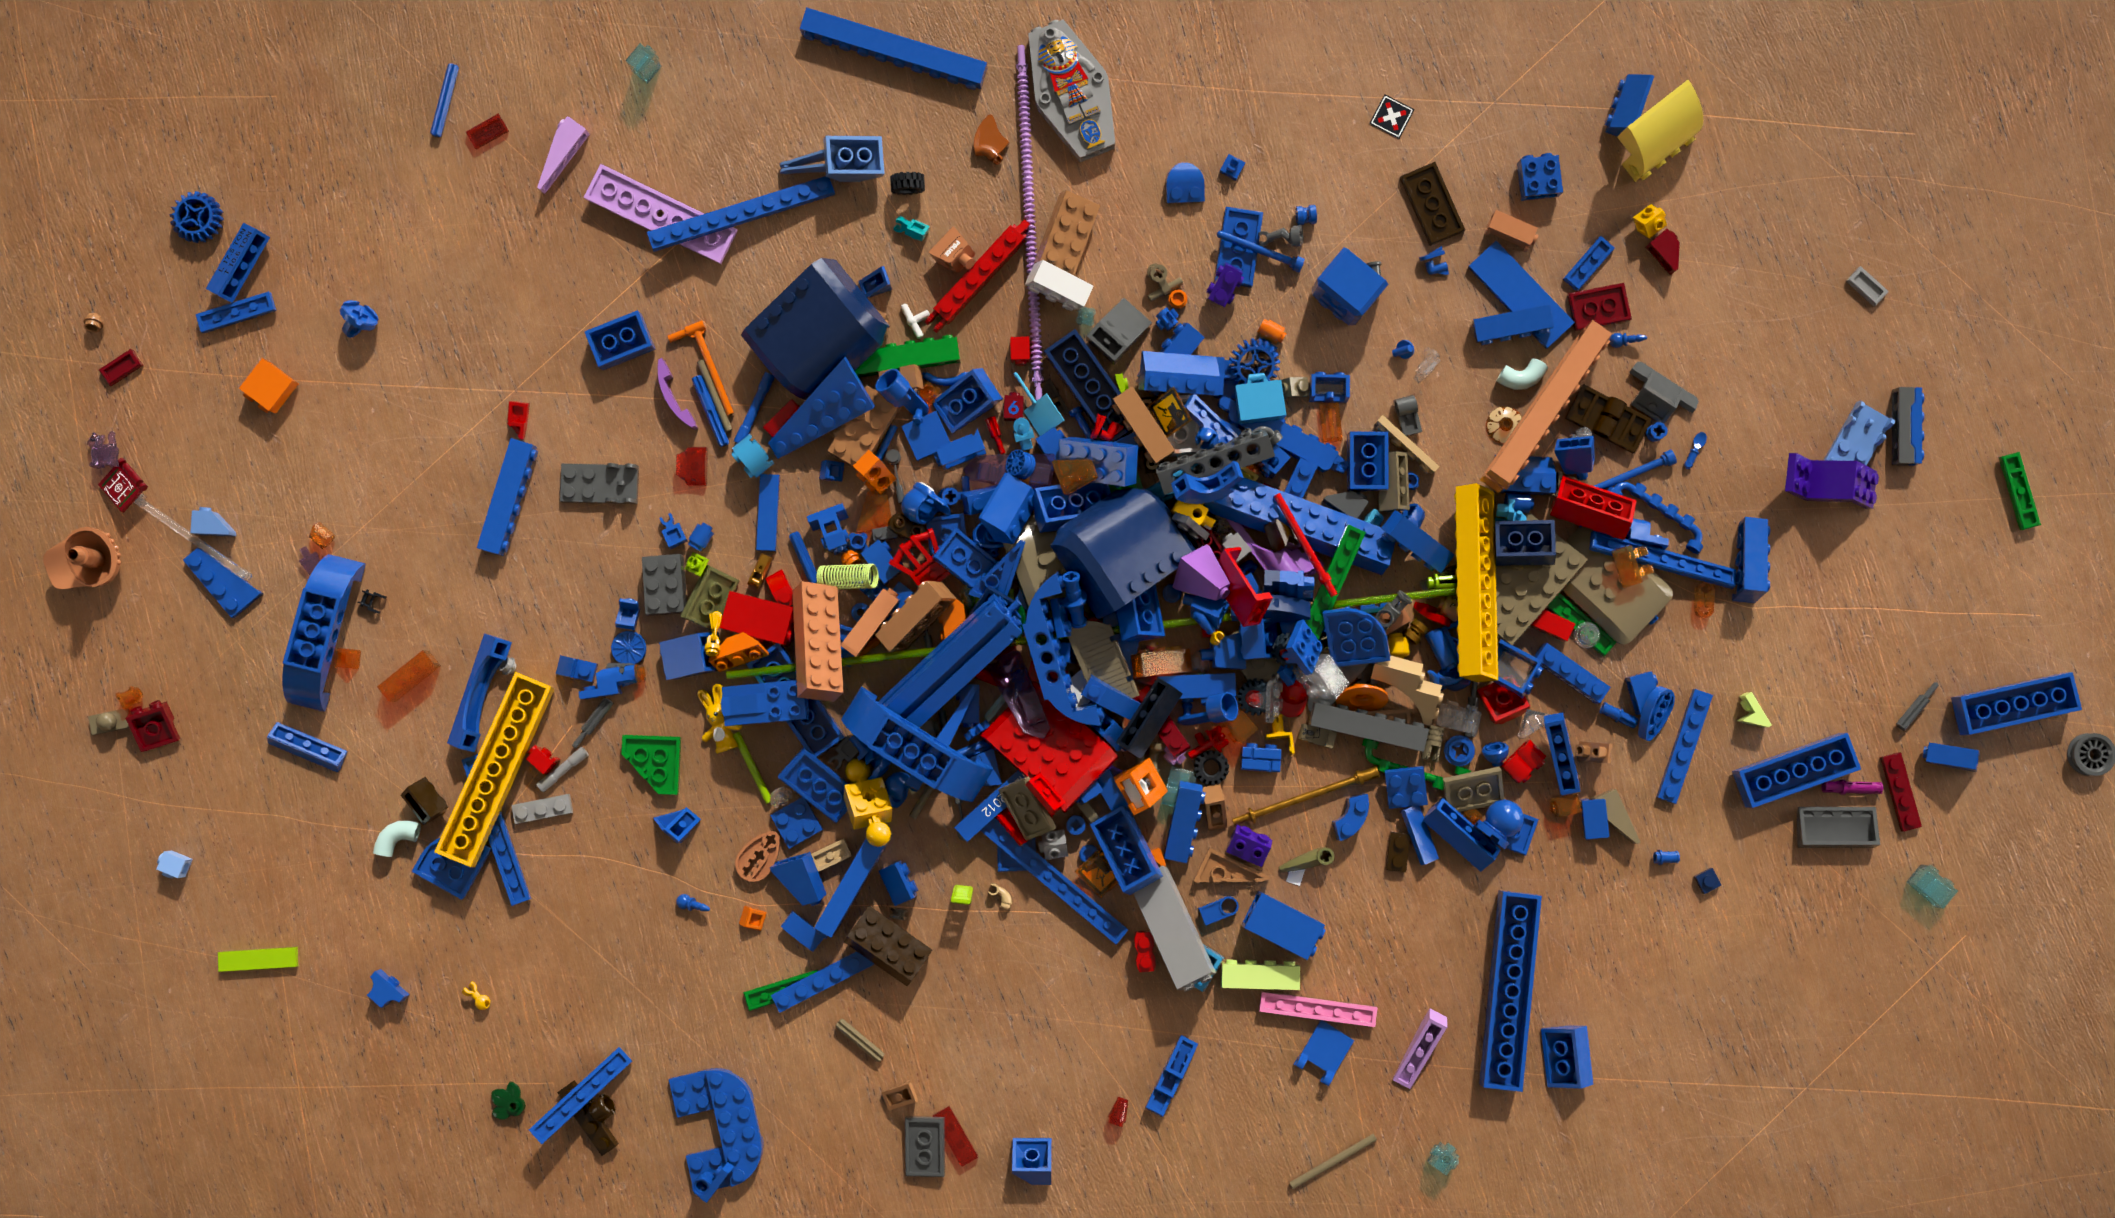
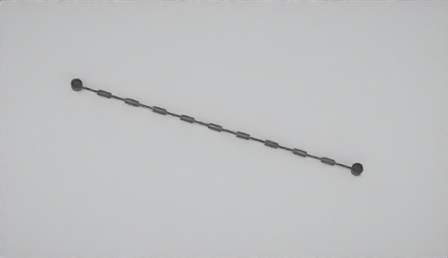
(893, 458)

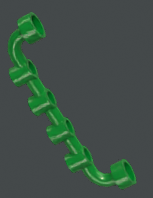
(1383, 764)

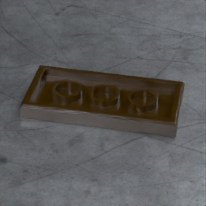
(1432, 203)

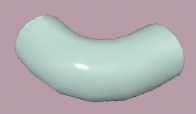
(1523, 379)
(393, 833)

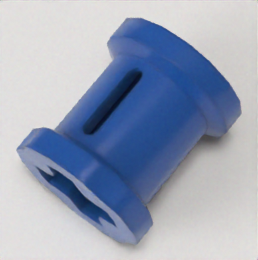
(1660, 427)

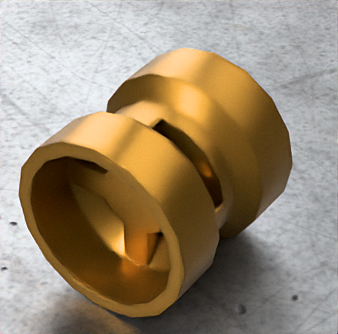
(1415, 632)

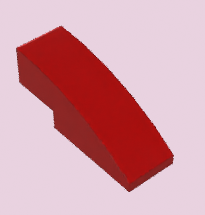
(1553, 625)

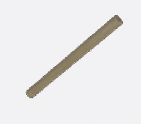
(1333, 1161)

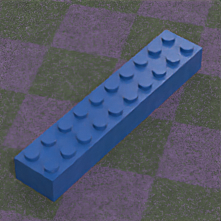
(1255, 506)
(1510, 991)

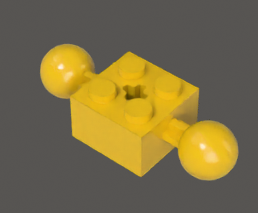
(867, 803)

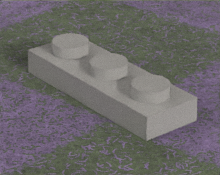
(542, 808)

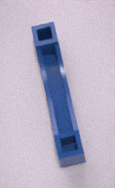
(466, 725)

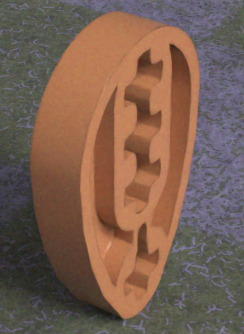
(748, 852)

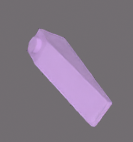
(564, 146)
(1421, 1048)

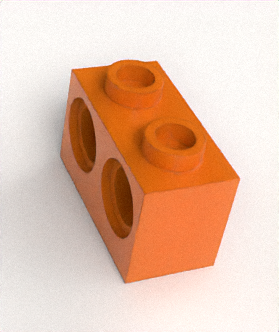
(874, 472)

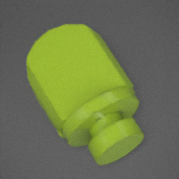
(1434, 583)

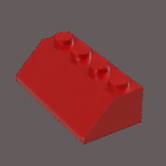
(1593, 508)

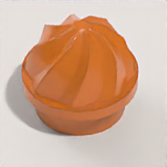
(850, 557)

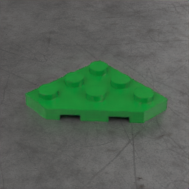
(655, 760)

